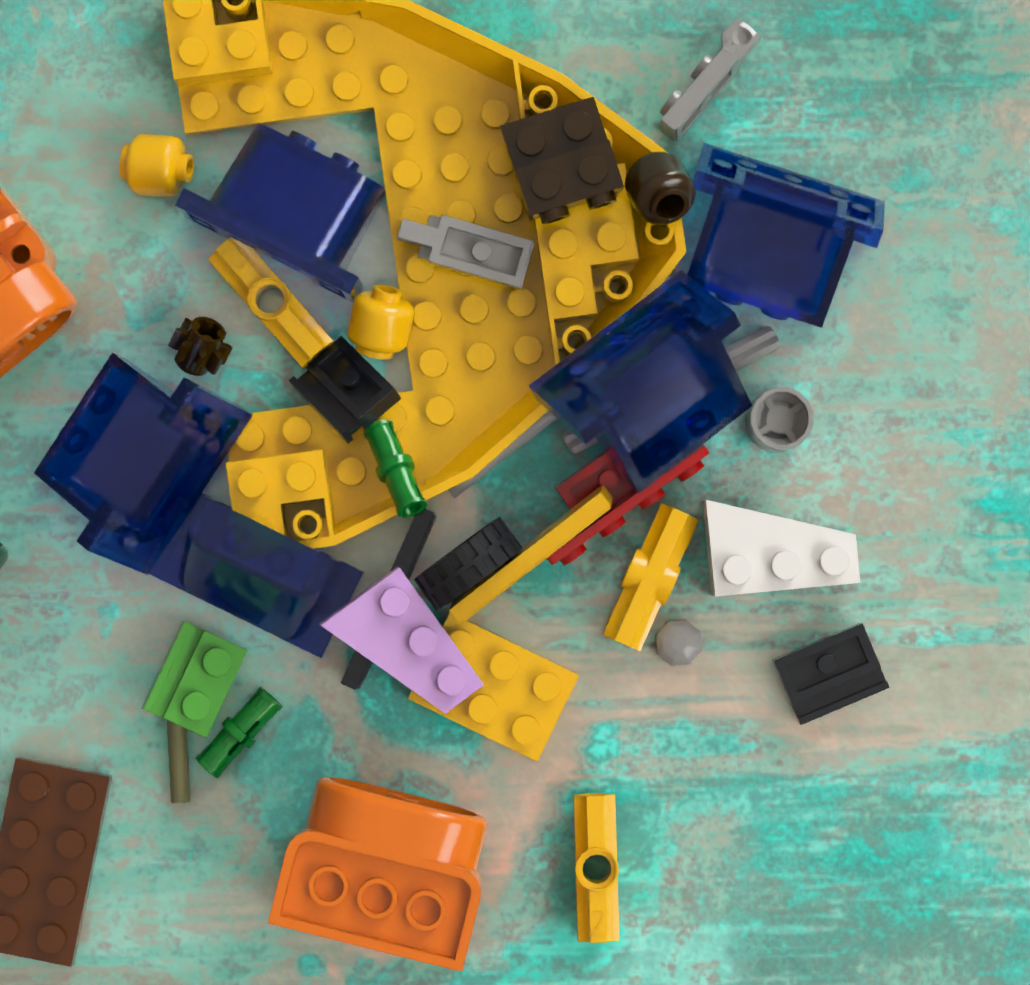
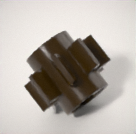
(200, 346)

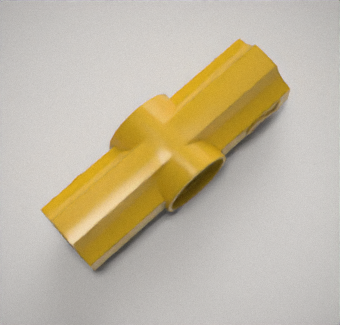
(249, 279)
(650, 577)
(596, 899)

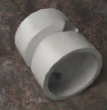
(779, 420)

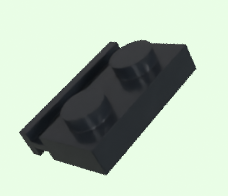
(345, 389)
(830, 673)

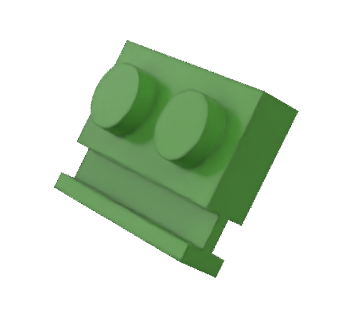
(194, 679)

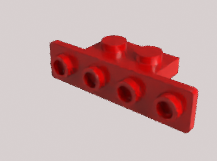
(625, 497)

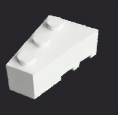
(773, 553)

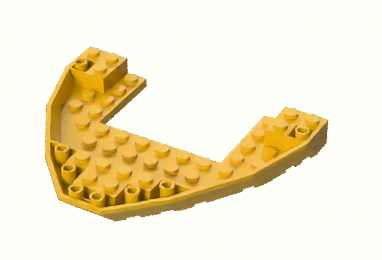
(442, 153)

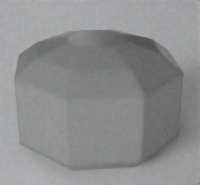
(678, 642)

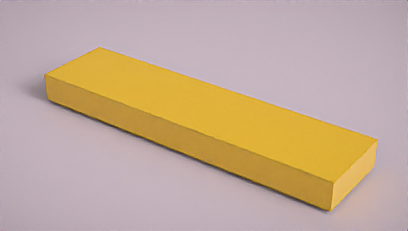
(532, 554)

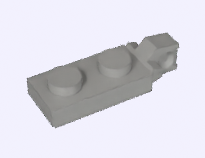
(709, 79)
(470, 249)

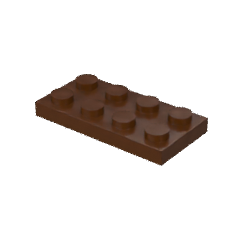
(48, 858)

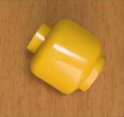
(156, 165)
(380, 322)

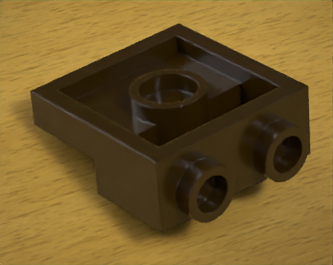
(562, 161)

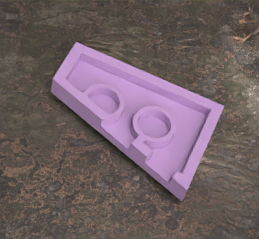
(405, 640)

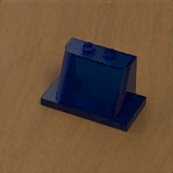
(292, 207)
(776, 235)
(651, 381)
(139, 459)
(257, 574)

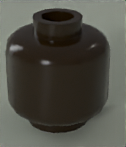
(660, 188)

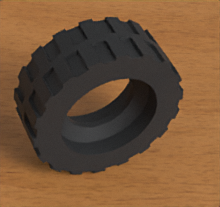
(468, 563)

